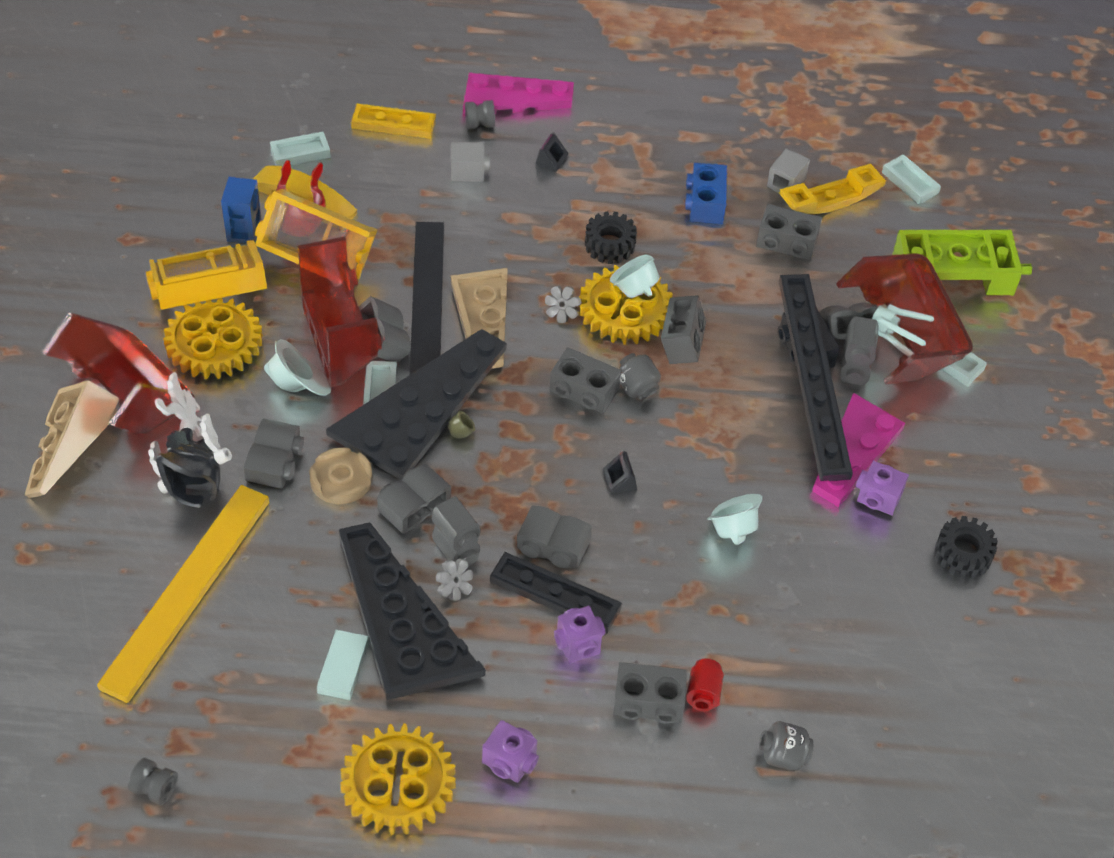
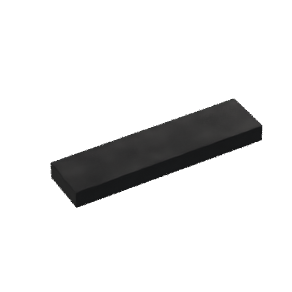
(552, 589)

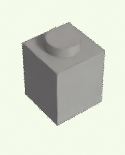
(468, 161)
(788, 170)

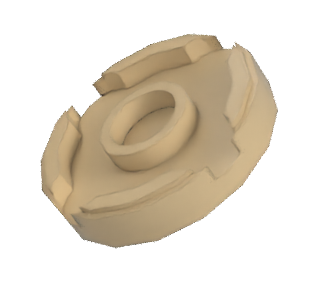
(341, 476)

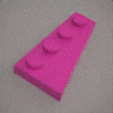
(518, 92)
(867, 436)

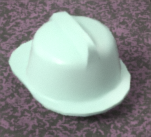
(636, 276)
(294, 371)
(737, 517)

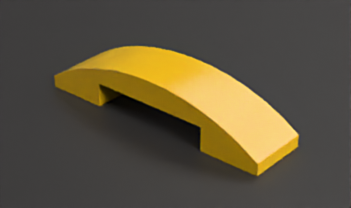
(299, 185)
(834, 195)

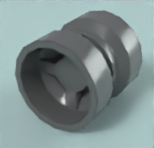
(480, 114)
(152, 781)

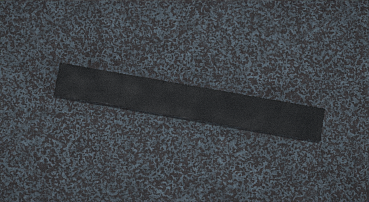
(427, 294)
(815, 378)

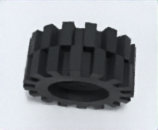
(613, 226)
(962, 561)

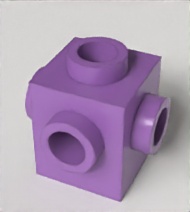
(881, 487)
(579, 633)
(510, 751)

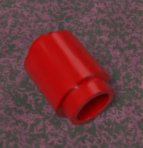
(705, 685)

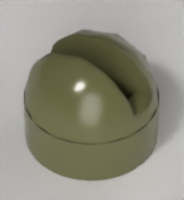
(461, 425)

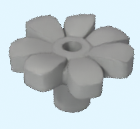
(562, 303)
(454, 579)

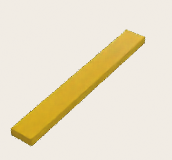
(183, 594)

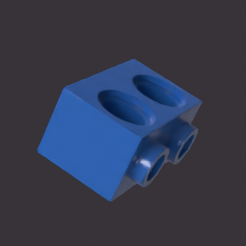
(707, 193)
(241, 209)

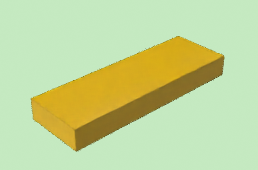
(393, 121)

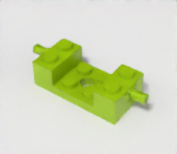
(985, 253)

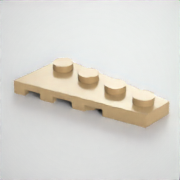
(482, 303)

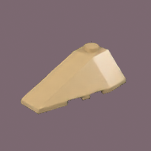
(74, 422)

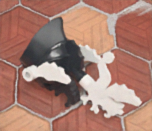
(188, 462)

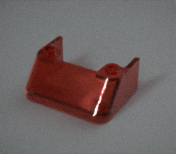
(913, 285)
(332, 313)
(120, 365)

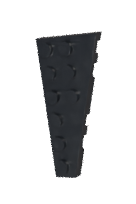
(409, 416)
(404, 626)

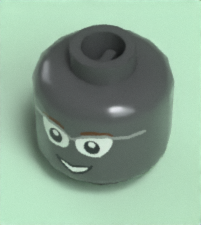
(639, 376)
(786, 746)

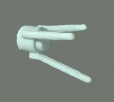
(889, 322)

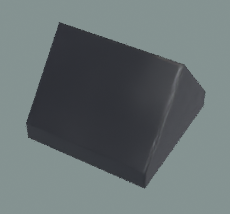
(551, 154)
(620, 474)

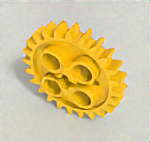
(620, 316)
(213, 338)
(431, 780)

